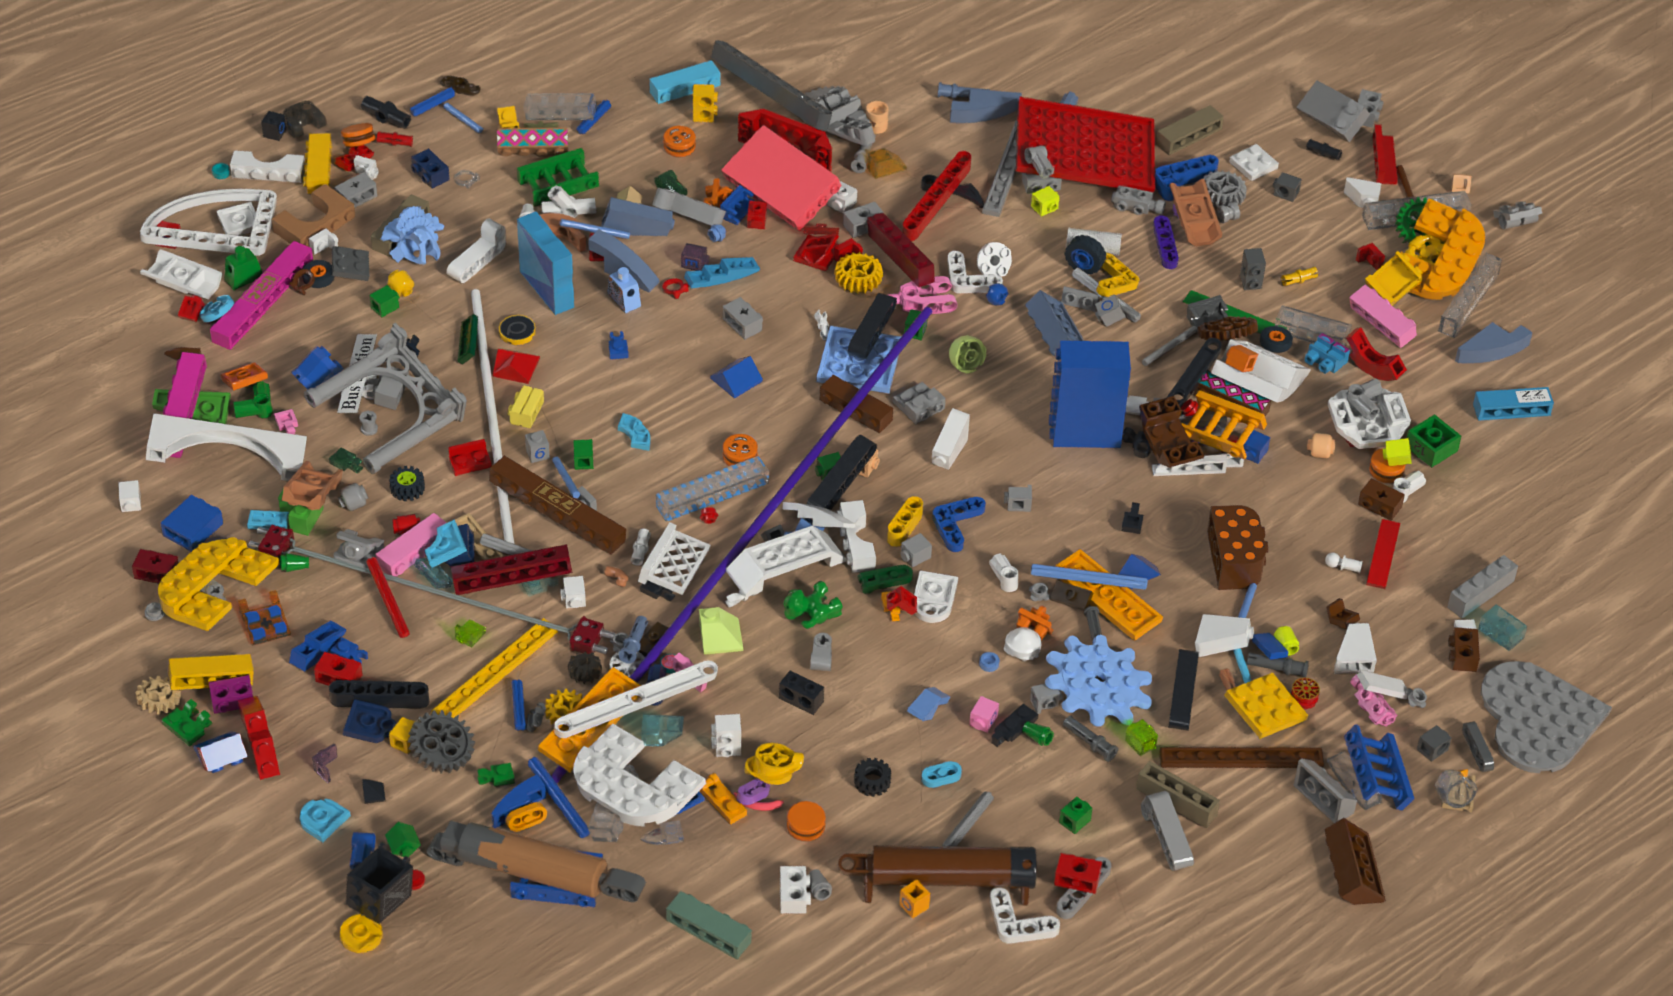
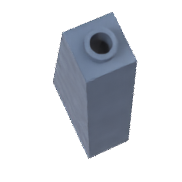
(637, 218)

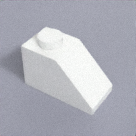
(1362, 191)

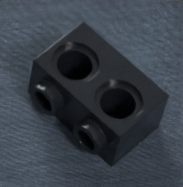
(801, 692)

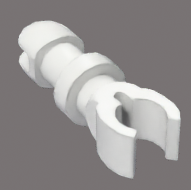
(822, 324)
(735, 598)

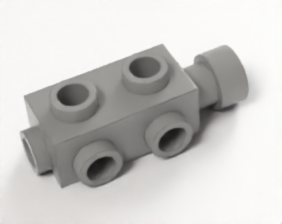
(1137, 201)

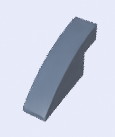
(984, 106)
(619, 255)
(1493, 344)

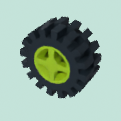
(407, 483)

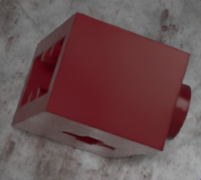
(152, 565)

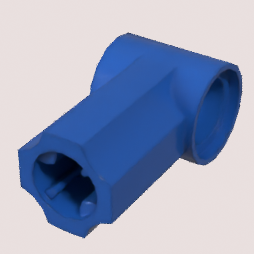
(362, 847)

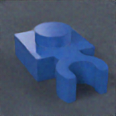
(618, 346)
(348, 650)

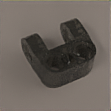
(302, 115)

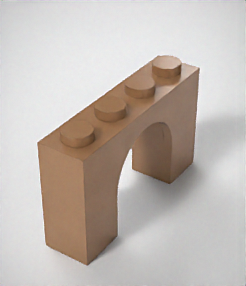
(334, 205)

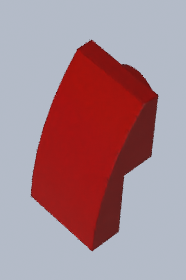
(347, 161)

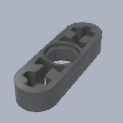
(1478, 746)

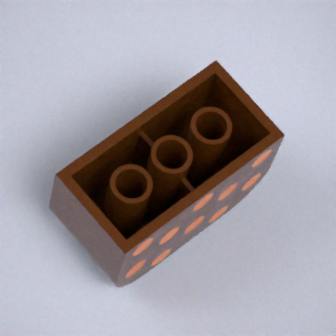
(1236, 546)

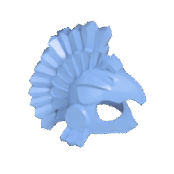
(413, 232)

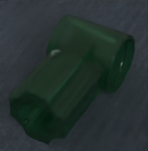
(669, 181)

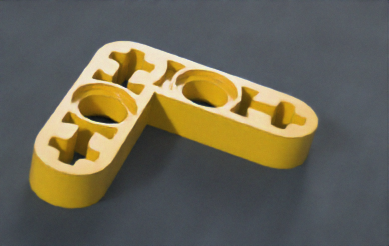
(1122, 278)

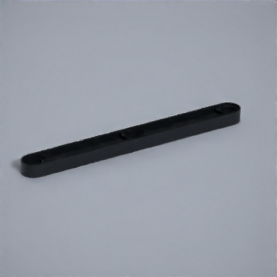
(1186, 384)

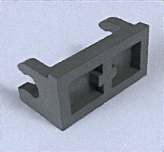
(1206, 310)

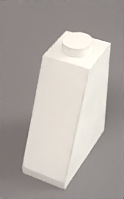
(951, 439)
(1222, 634)
(1356, 651)

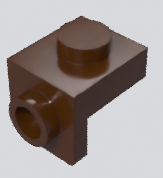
(1340, 616)

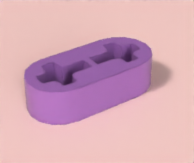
(753, 792)

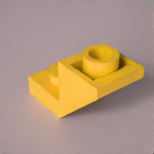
(507, 117)

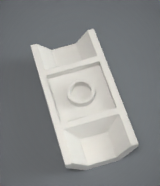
(184, 275)

